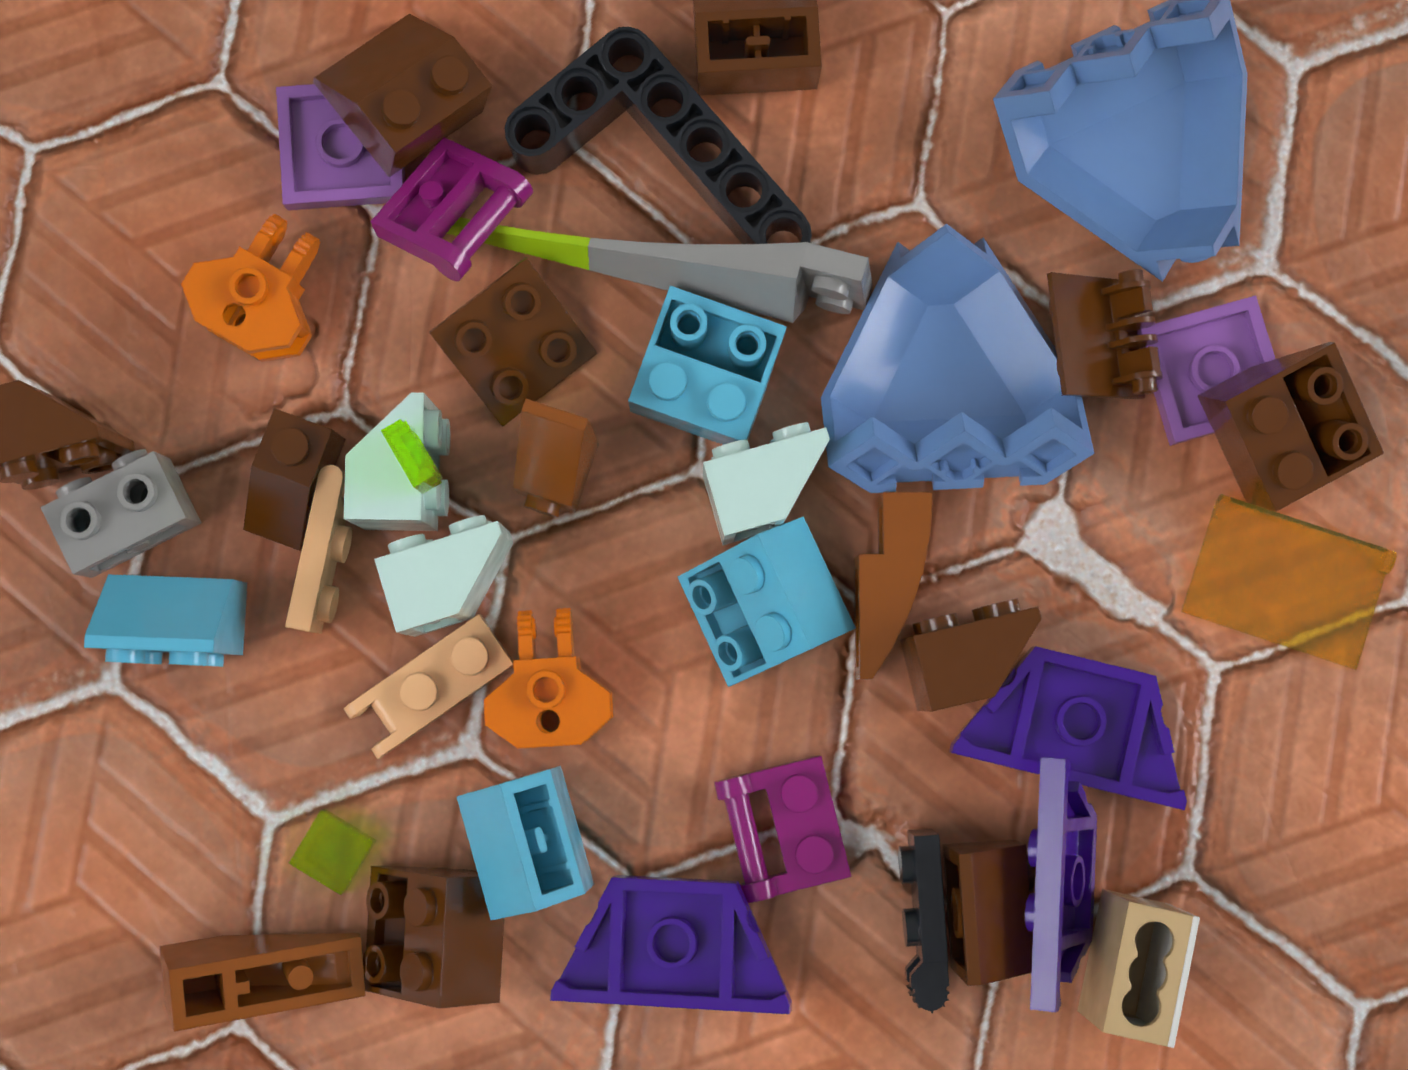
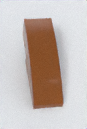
(889, 580)

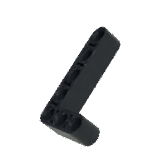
(673, 135)

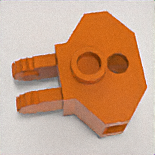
(251, 287)
(547, 684)

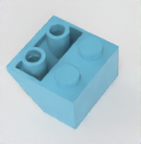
(706, 367)
(766, 601)
(175, 615)
(526, 843)

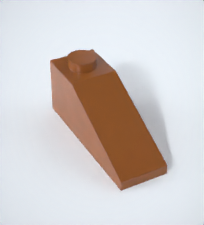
(552, 458)
(258, 975)

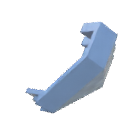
(1140, 133)
(949, 379)

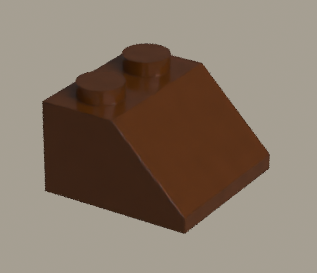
(405, 91)
(987, 908)

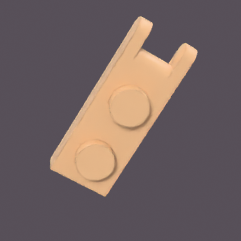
(324, 545)
(434, 683)

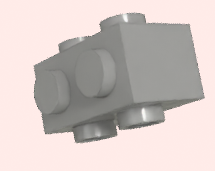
(120, 513)

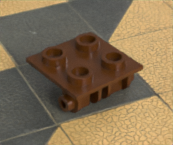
(1099, 335)
(513, 341)

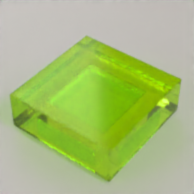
(412, 455)
(332, 851)

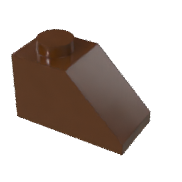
(286, 477)

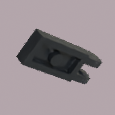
(925, 922)

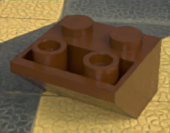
(756, 46)
(1291, 425)
(51, 437)
(966, 661)
(431, 937)

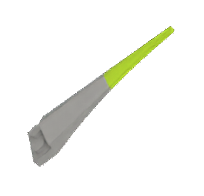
(749, 277)

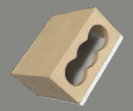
(1138, 968)

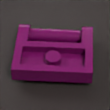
(439, 195)
(803, 824)

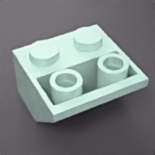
(375, 483)
(760, 485)
(442, 579)

